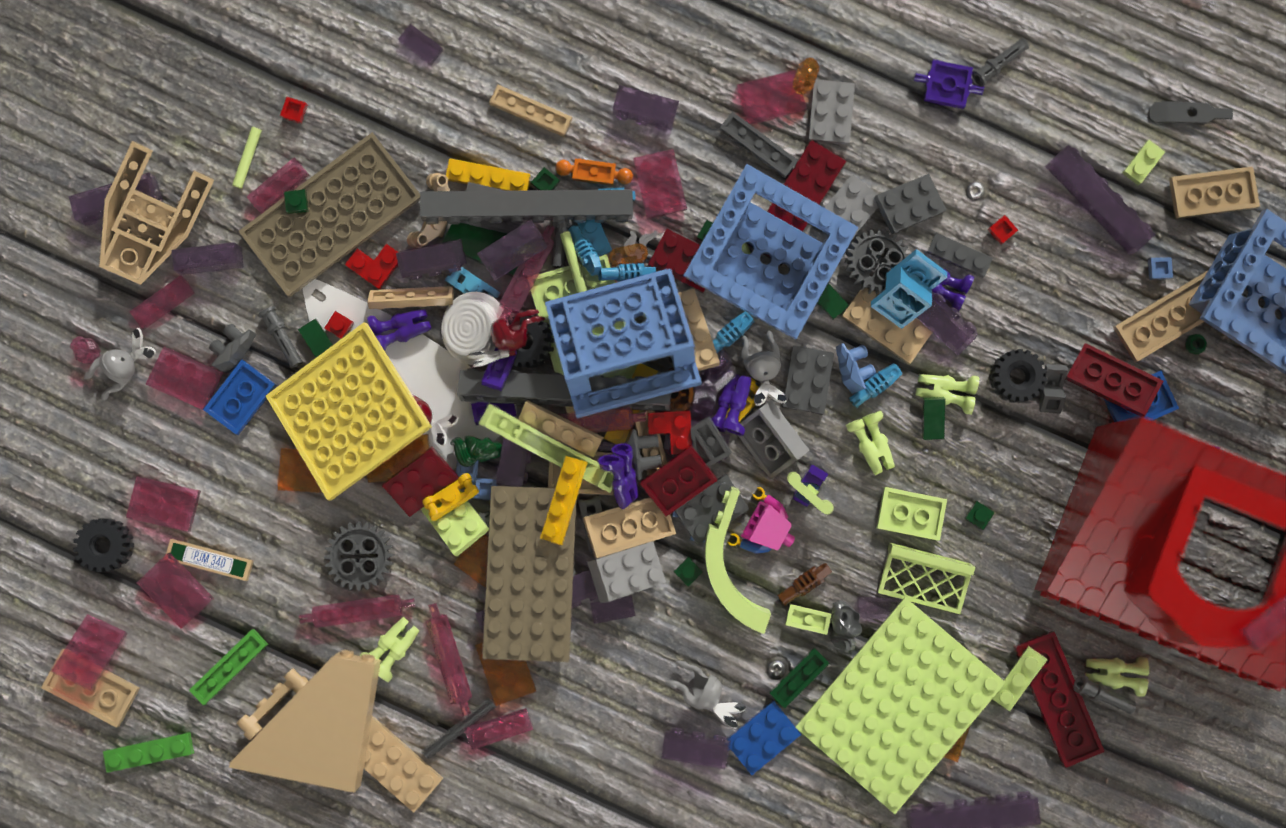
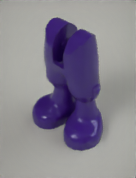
(962, 285)
(403, 323)
(734, 397)
(624, 478)

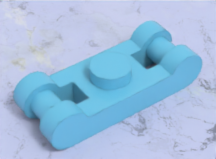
(470, 284)

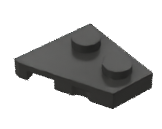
(709, 442)

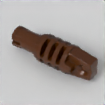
(805, 583)

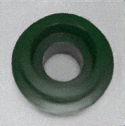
(1201, 341)

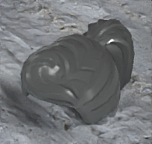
(845, 626)

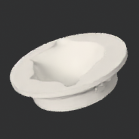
(468, 325)

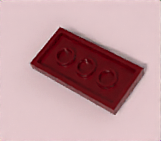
(1114, 380)

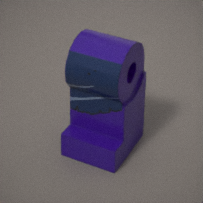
(814, 477)

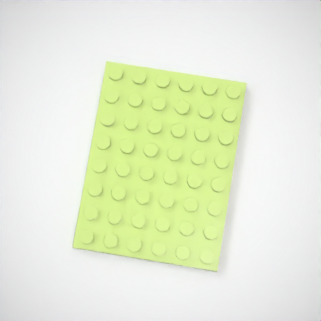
(900, 705)

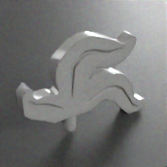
(643, 240)

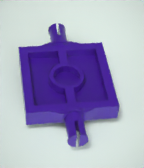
(948, 84)

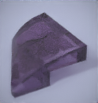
(717, 377)

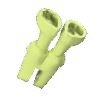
(941, 388)
(877, 447)
(396, 644)
(1111, 669)

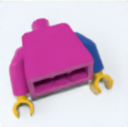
(767, 527)

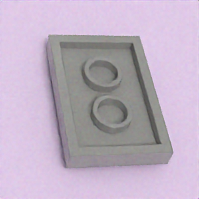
(831, 112)
(853, 202)

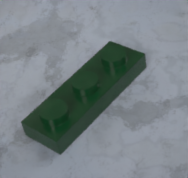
(799, 678)

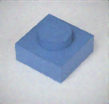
(1160, 268)

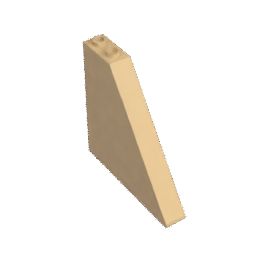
(322, 729)

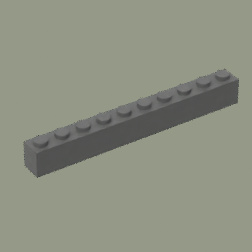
(526, 205)
(544, 390)

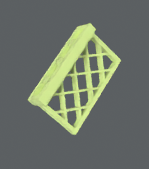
(930, 560)

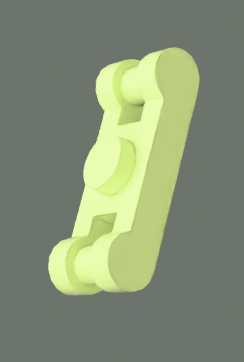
(810, 493)

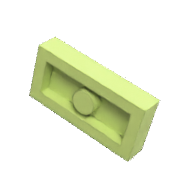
(1143, 162)
(808, 619)

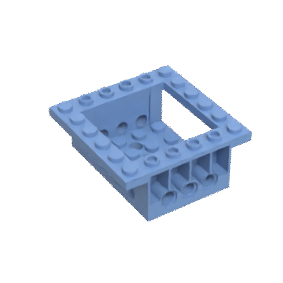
(1241, 266)
(759, 287)
(590, 355)

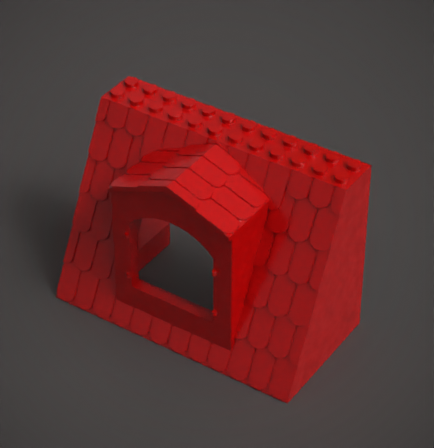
(1130, 529)

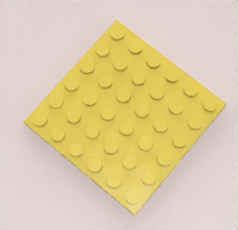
(348, 411)

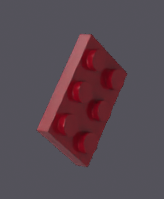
(676, 254)
(420, 480)
(678, 481)

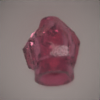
(85, 349)

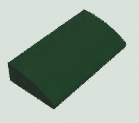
(474, 240)

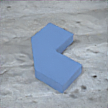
(482, 484)

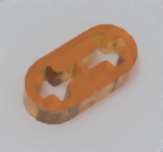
(808, 77)
(627, 250)

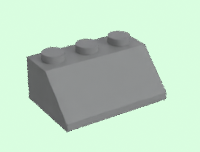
(772, 439)

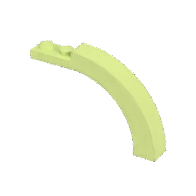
(543, 445)
(739, 606)

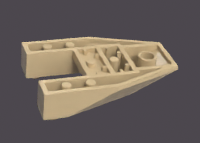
(141, 229)

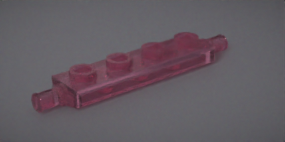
(525, 278)
(607, 420)
(357, 611)
(449, 659)

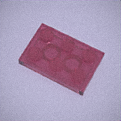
(770, 98)
(660, 184)
(184, 378)
(163, 504)
(175, 590)
(89, 652)

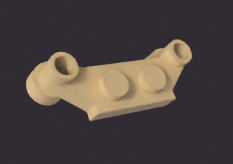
(430, 231)
(250, 725)

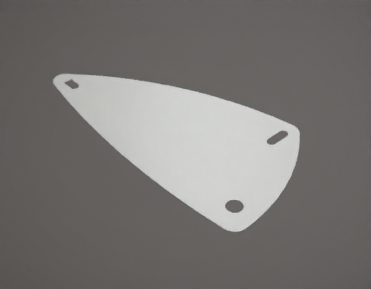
(421, 363)

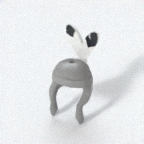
(119, 364)
(763, 367)
(707, 695)

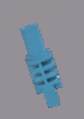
(585, 251)
(625, 271)
(732, 331)
(876, 384)

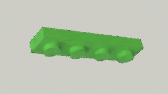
(228, 667)
(148, 752)

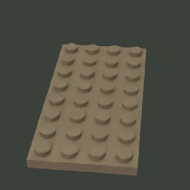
(346, 207)
(527, 579)

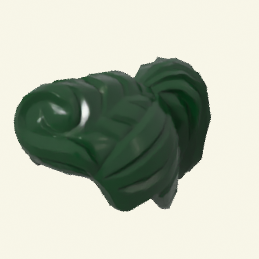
(474, 449)

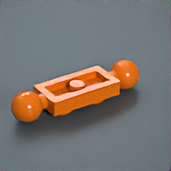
(594, 172)

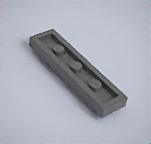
(758, 144)

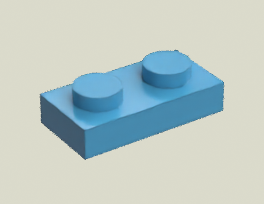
(596, 235)

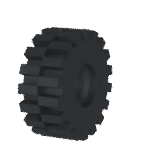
(541, 344)
(1033, 376)
(118, 550)

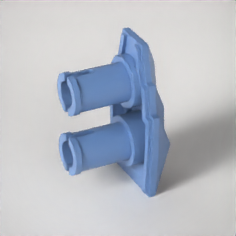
(851, 374)

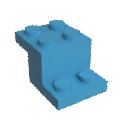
(909, 289)

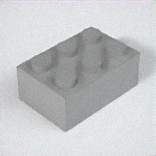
(626, 572)

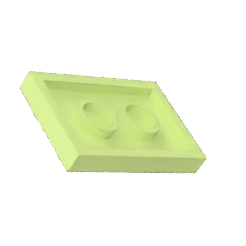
(911, 513)
(459, 527)

